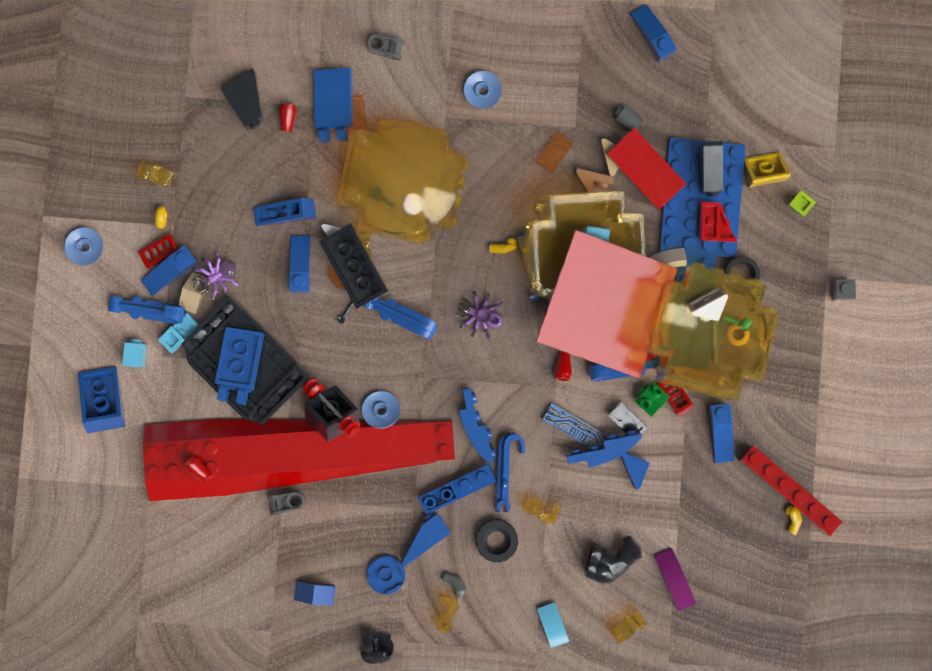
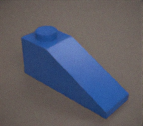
(654, 33)
(285, 212)
(300, 265)
(169, 270)
(721, 432)
(429, 534)

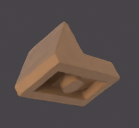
(587, 179)

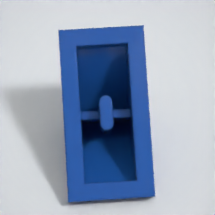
(635, 468)
(314, 593)

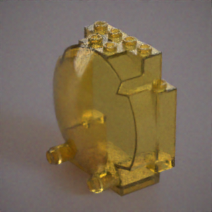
(402, 181)
(559, 216)
(705, 352)

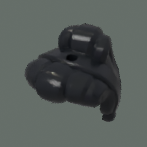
(376, 648)

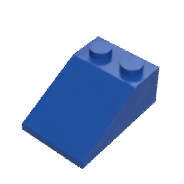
(101, 400)

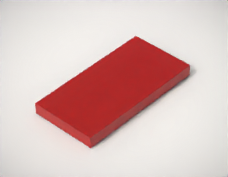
(646, 169)

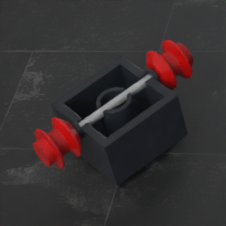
(330, 411)

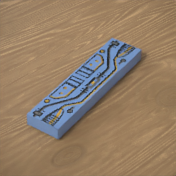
(573, 426)

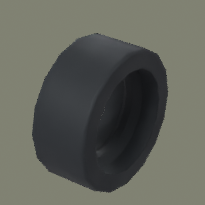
(746, 261)

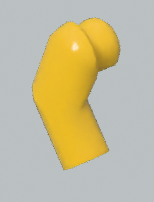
(504, 248)

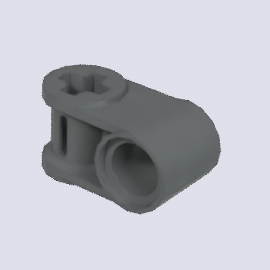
(387, 46)
(282, 502)

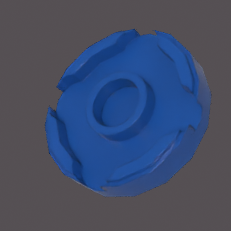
(386, 575)

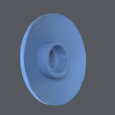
(481, 80)
(77, 239)
(376, 402)

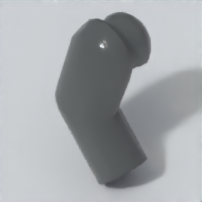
(457, 583)

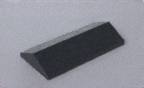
(353, 266)

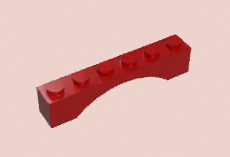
(789, 489)

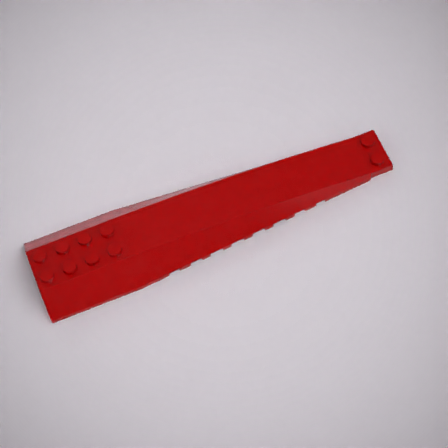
(279, 454)

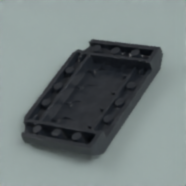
(277, 374)

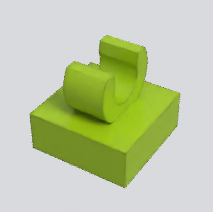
(802, 203)

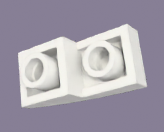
(672, 257)

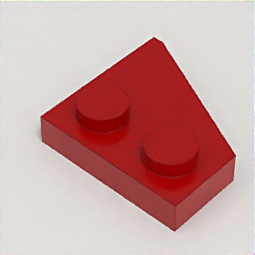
(714, 224)

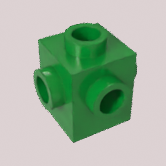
(651, 398)

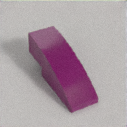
(675, 580)

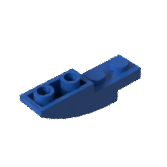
(477, 434)
(613, 448)
(457, 489)

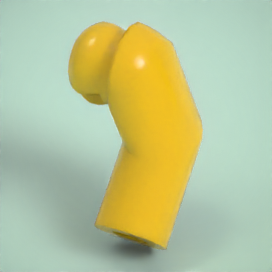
(796, 519)

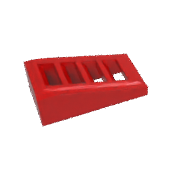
(169, 238)
(679, 412)

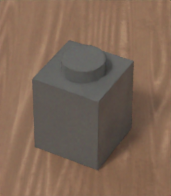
(843, 290)

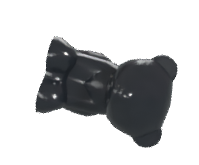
(608, 568)

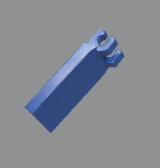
(333, 103)
(238, 363)

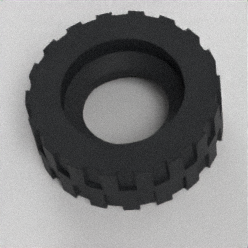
(511, 543)

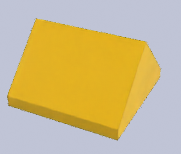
(766, 169)

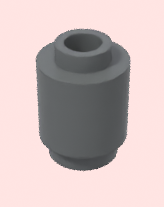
(628, 118)

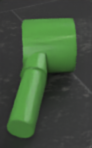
(745, 324)

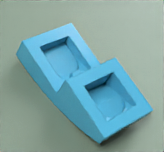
(176, 334)
(553, 625)

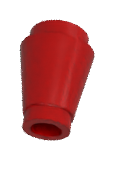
(287, 116)
(563, 367)
(196, 468)

